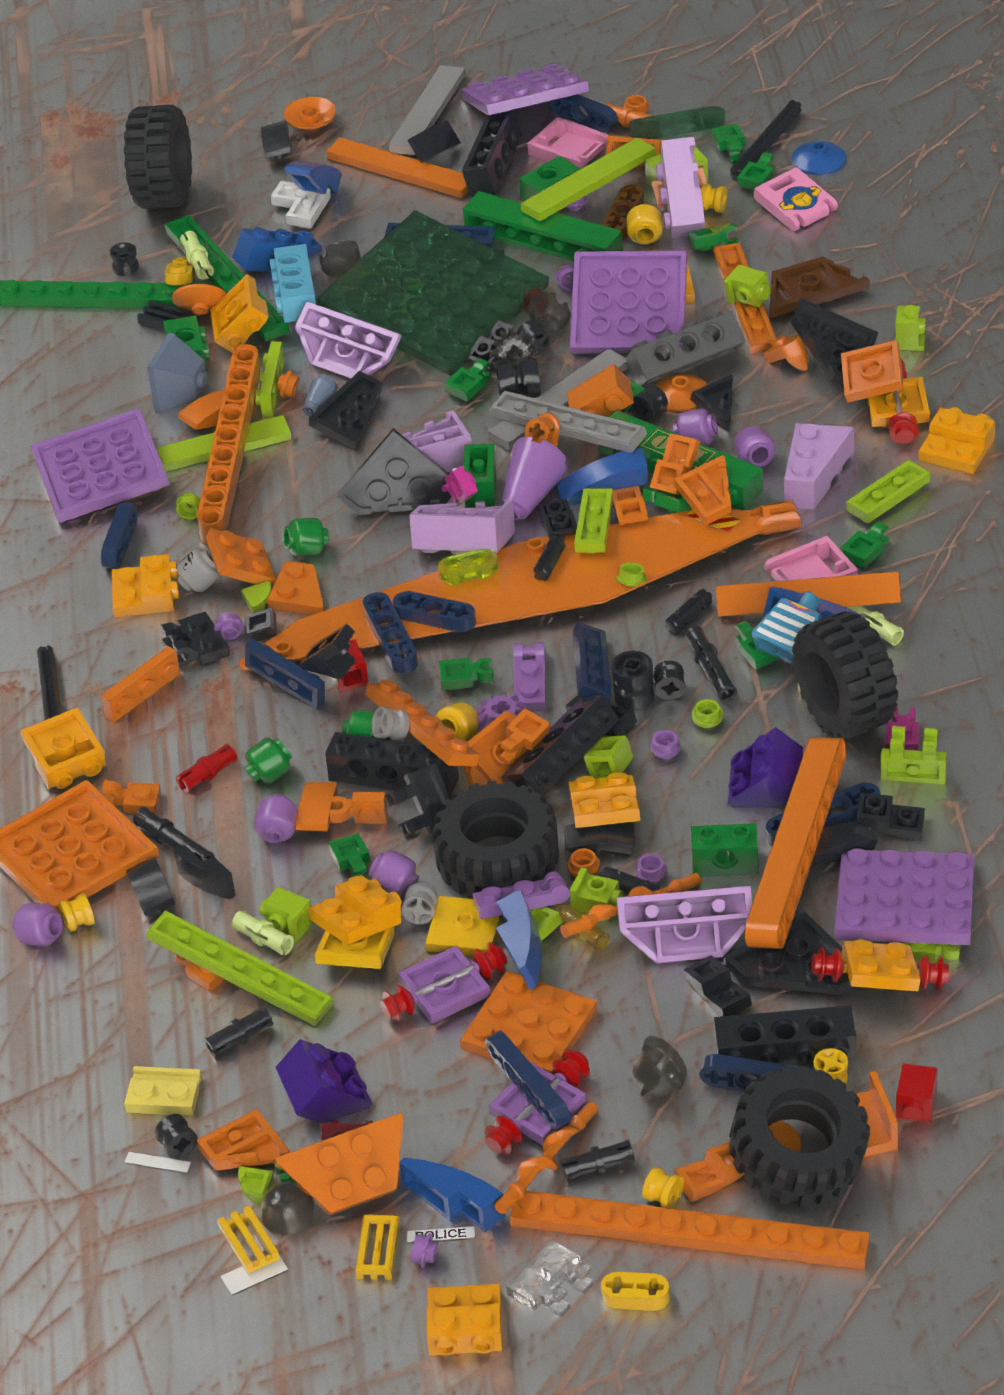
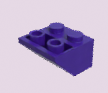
(764, 771)
(322, 1082)

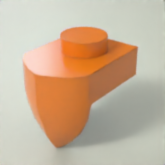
(790, 348)

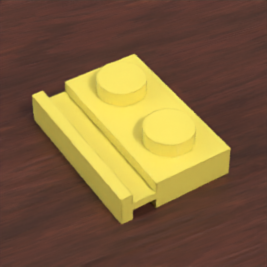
(163, 1091)

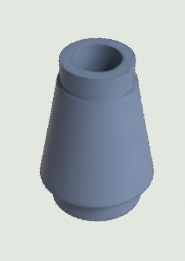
(319, 392)

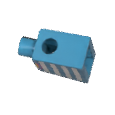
(780, 626)

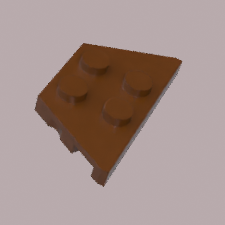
(813, 281)

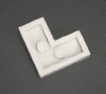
(303, 205)

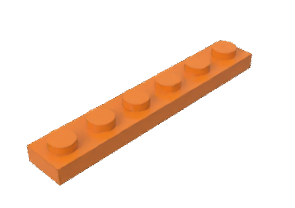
(423, 725)

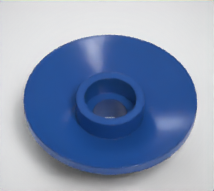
(818, 158)

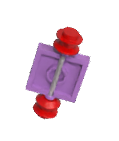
(444, 983)
(517, 1115)

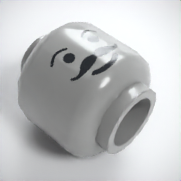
(197, 570)

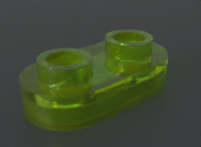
(468, 566)

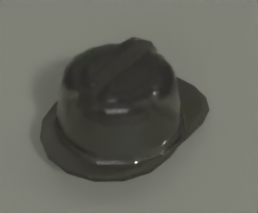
(658, 1068)

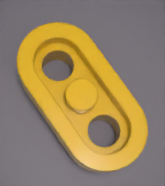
(179, 272)

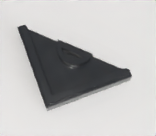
(716, 400)

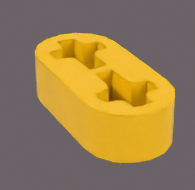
(635, 1291)

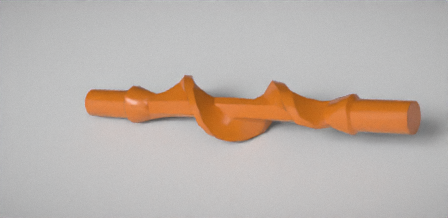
(602, 911)
(533, 1166)

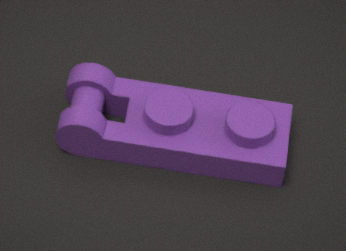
(530, 675)
(537, 894)

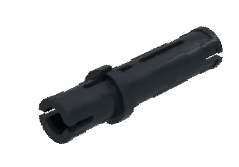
(699, 642)
(164, 832)

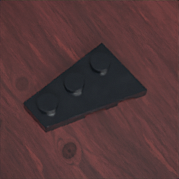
(348, 410)

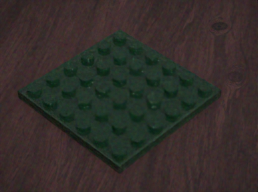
(433, 290)

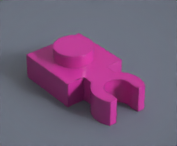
(460, 485)
(911, 729)

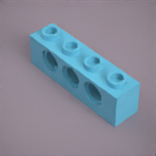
(292, 281)

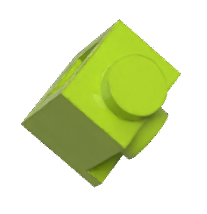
(747, 286)
(910, 328)
(608, 756)
(593, 890)
(287, 912)

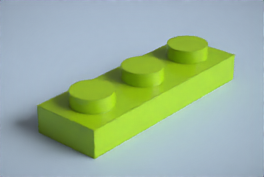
(273, 368)
(888, 491)
(594, 520)

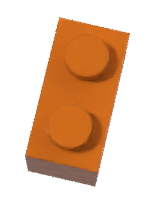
(602, 393)

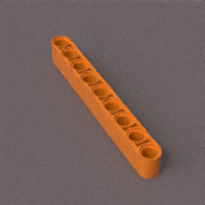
(229, 441)
(795, 843)

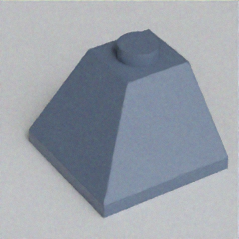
(176, 374)

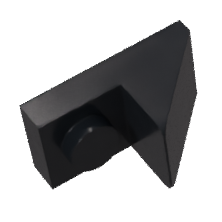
(330, 654)

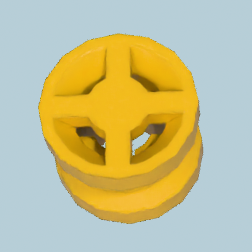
(714, 197)
(76, 912)
(833, 1062)
(663, 1188)

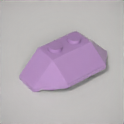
(344, 343)
(685, 923)

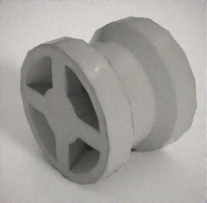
(390, 724)
(412, 906)

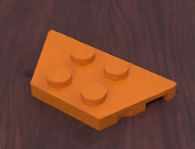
(487, 745)
(349, 1165)

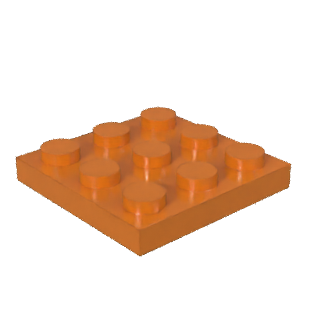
(536, 1020)

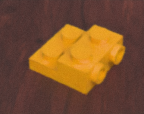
(238, 314)
(957, 439)
(145, 587)
(64, 749)
(604, 800)
(357, 910)
(464, 1319)

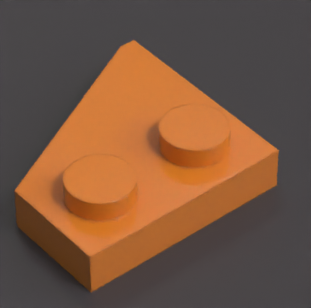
(707, 490)
(296, 590)
(242, 1143)

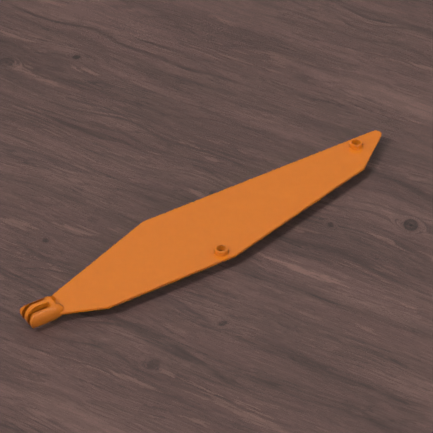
(577, 580)

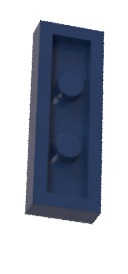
(285, 673)

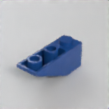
(257, 244)

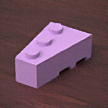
(680, 187)
(443, 441)
(815, 460)
(461, 529)

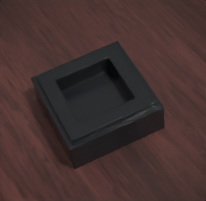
(260, 625)

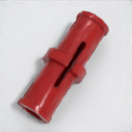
(206, 768)

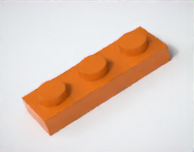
(140, 684)

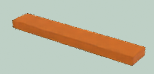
(398, 167)
(752, 319)
(841, 590)

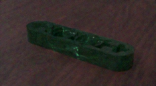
(677, 123)

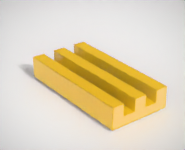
(238, 1220)
(377, 1269)

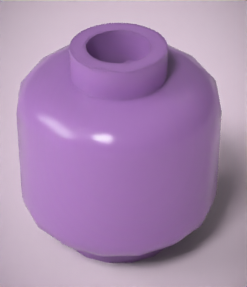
(697, 425)
(754, 446)
(276, 817)
(394, 872)
(37, 924)

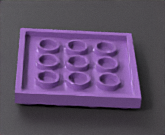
(524, 90)
(626, 298)
(99, 465)
(905, 897)

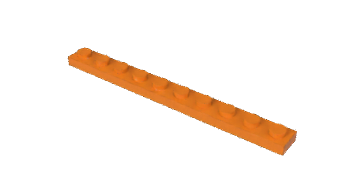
(692, 1229)

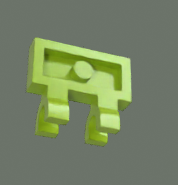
(913, 765)

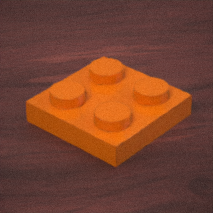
(872, 371)
(240, 557)

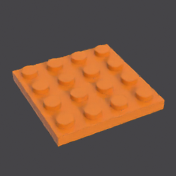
(71, 846)

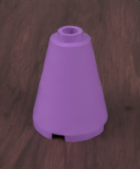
(532, 474)

